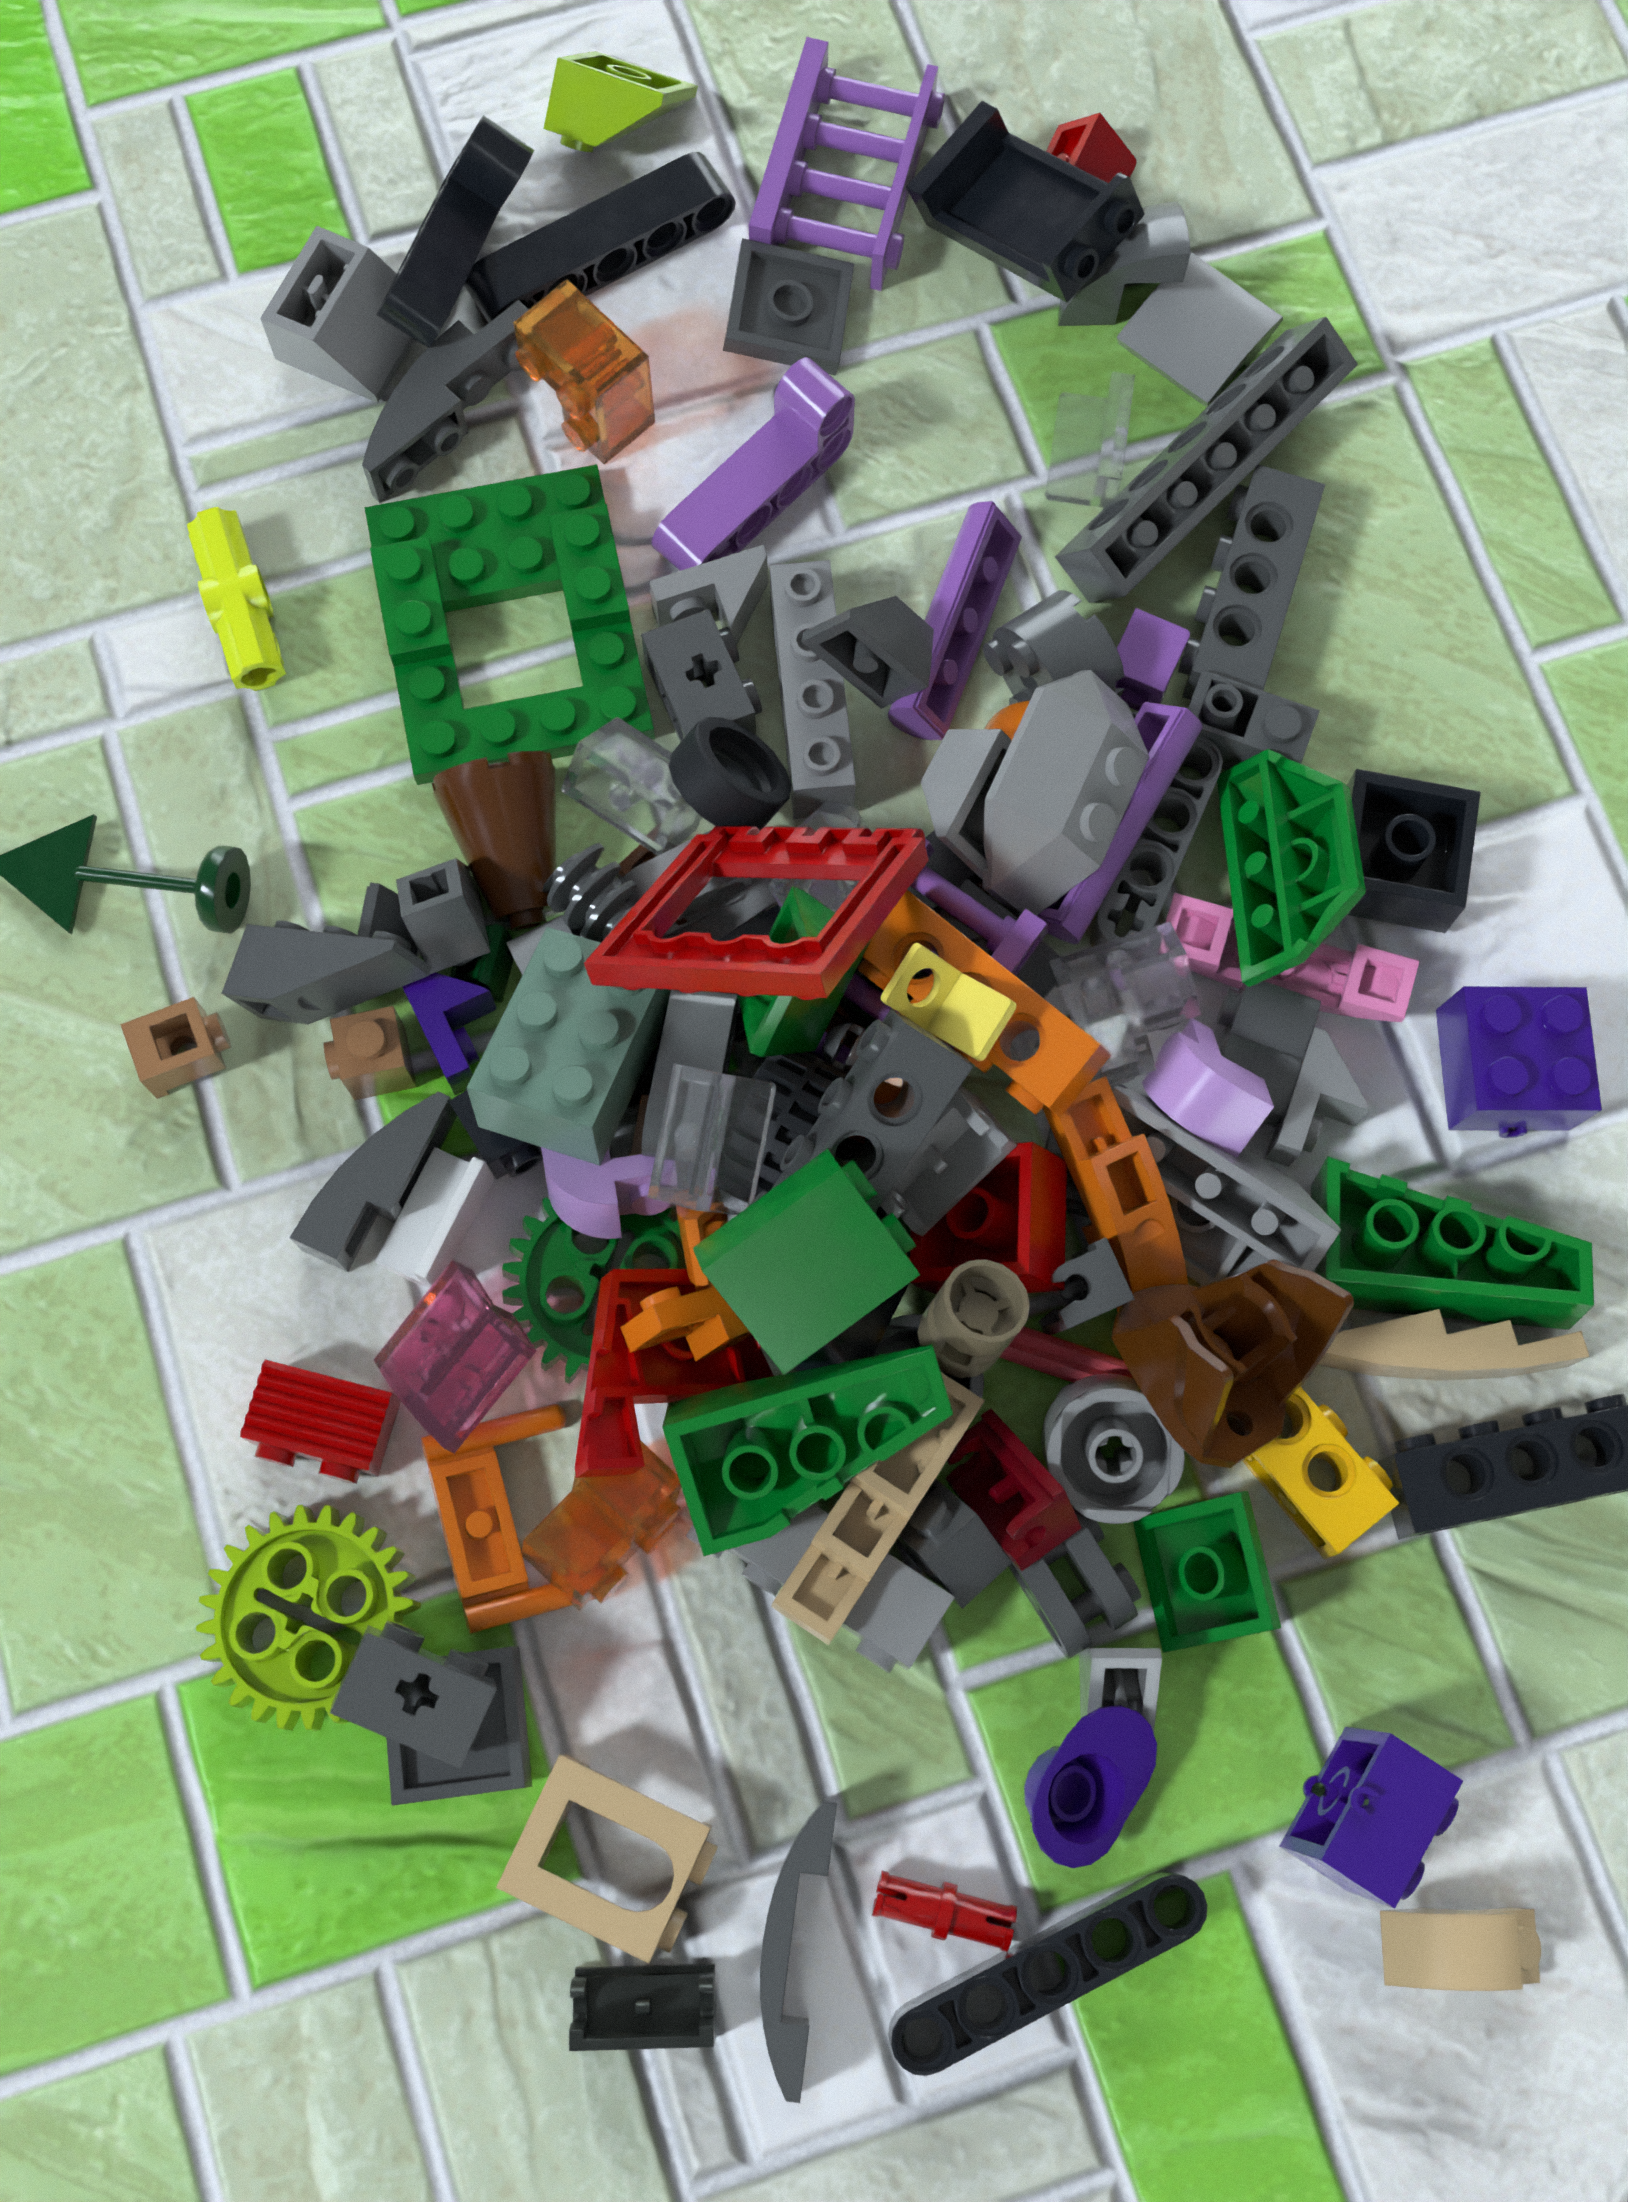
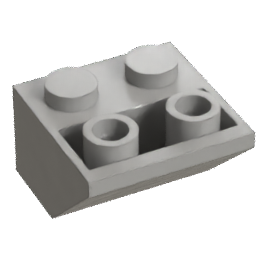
(328, 318)

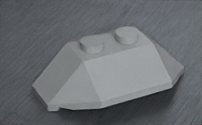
(1060, 792)
(1227, 1206)

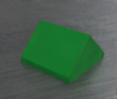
(787, 1023)
(1206, 1572)

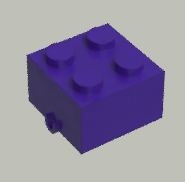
(1518, 1059)
(1374, 1816)

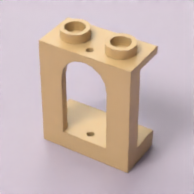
(625, 1929)

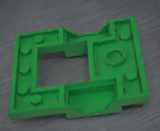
(492, 549)

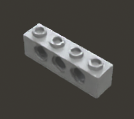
(810, 690)

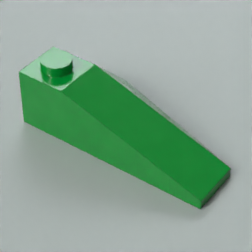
(785, 1441)

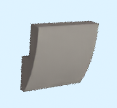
(1199, 331)

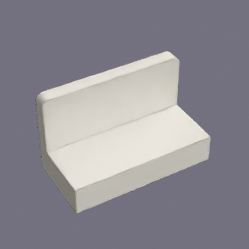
(436, 1217)

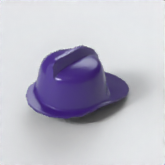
(1090, 1784)

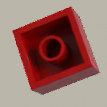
(1007, 1218)

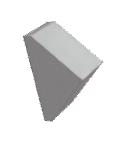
(1120, 1678)

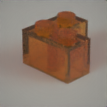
(592, 368)
(602, 1527)

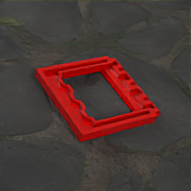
(752, 964)

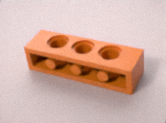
(1066, 1053)

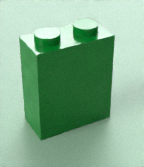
(808, 1259)

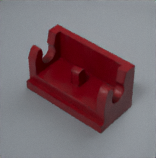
(1011, 1492)

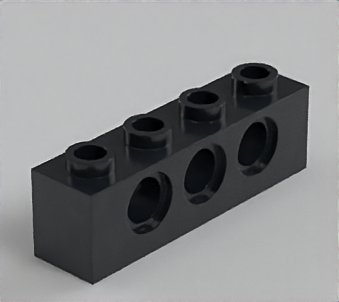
(1495, 1490)

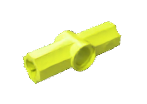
(236, 599)

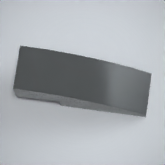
(373, 1182)

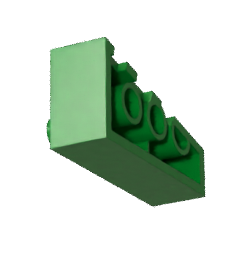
(1432, 1254)

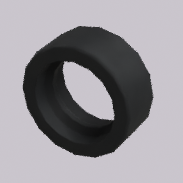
(729, 774)

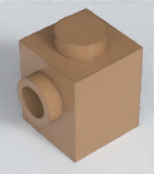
(370, 1053)

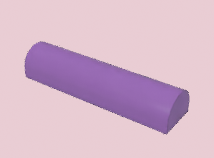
(960, 618)
(1168, 739)

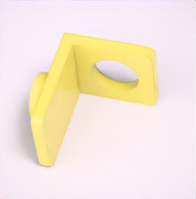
(956, 1008)

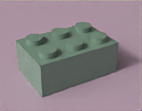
(566, 1053)

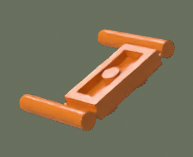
(481, 1525)

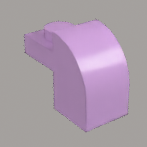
(1207, 1090)
(595, 1196)

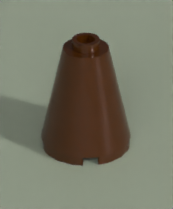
(505, 830)

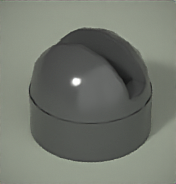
(834, 1040)

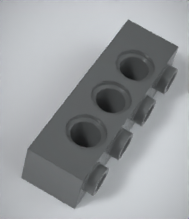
(1284, 511)
(892, 1130)

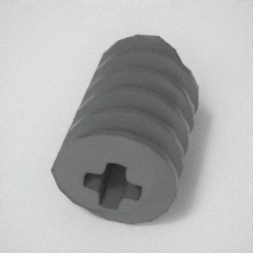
(588, 894)

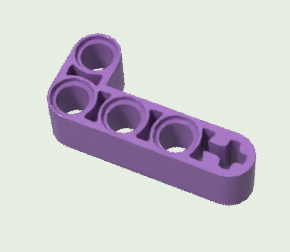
(766, 473)

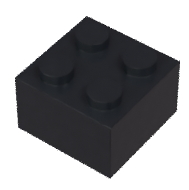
(1413, 849)

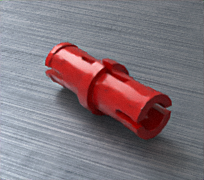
(944, 1911)

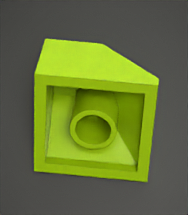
(606, 98)

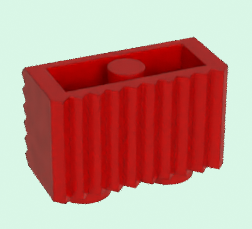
(319, 1420)

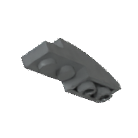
(428, 403)

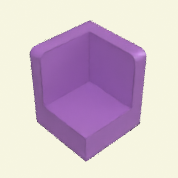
(1149, 657)

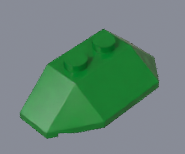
(1287, 860)

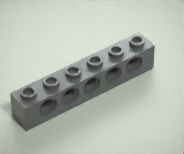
(1206, 461)

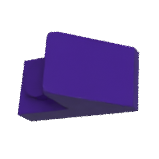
(443, 1006)

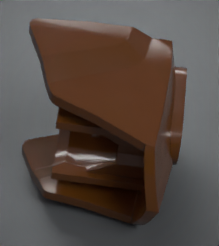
(1229, 1353)

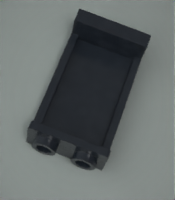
(1023, 205)

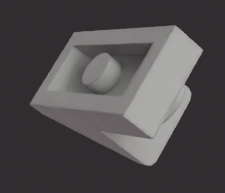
(723, 586)
(1321, 1088)

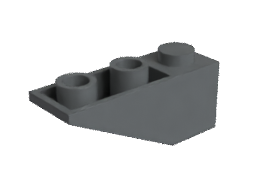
(313, 974)

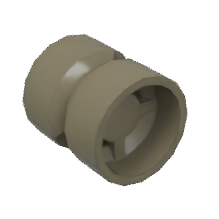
(974, 1317)

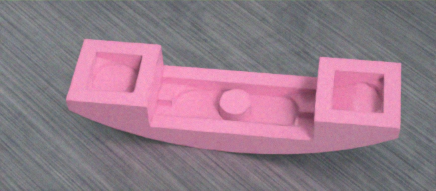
(1347, 983)

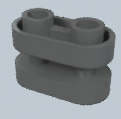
(1107, 1589)

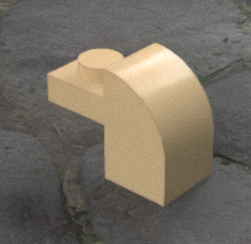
(1460, 1948)

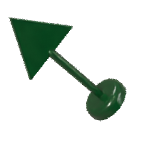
(55, 865)

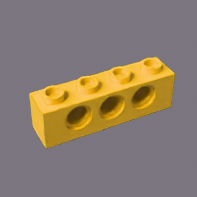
(1361, 1487)

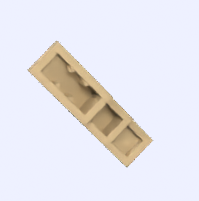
(1424, 1351)
(868, 1524)

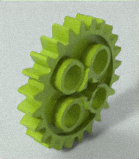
(334, 1560)

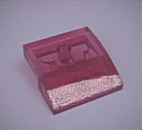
(454, 1356)

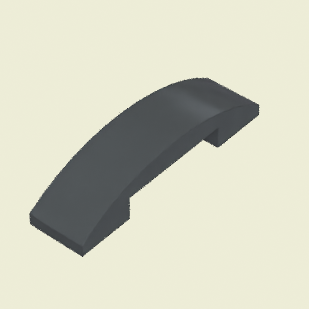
(785, 2034)

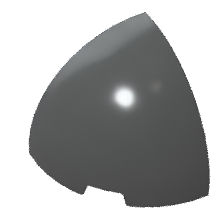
(1150, 254)

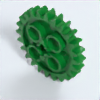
(555, 1263)

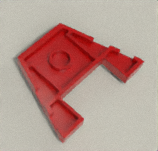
(658, 1374)

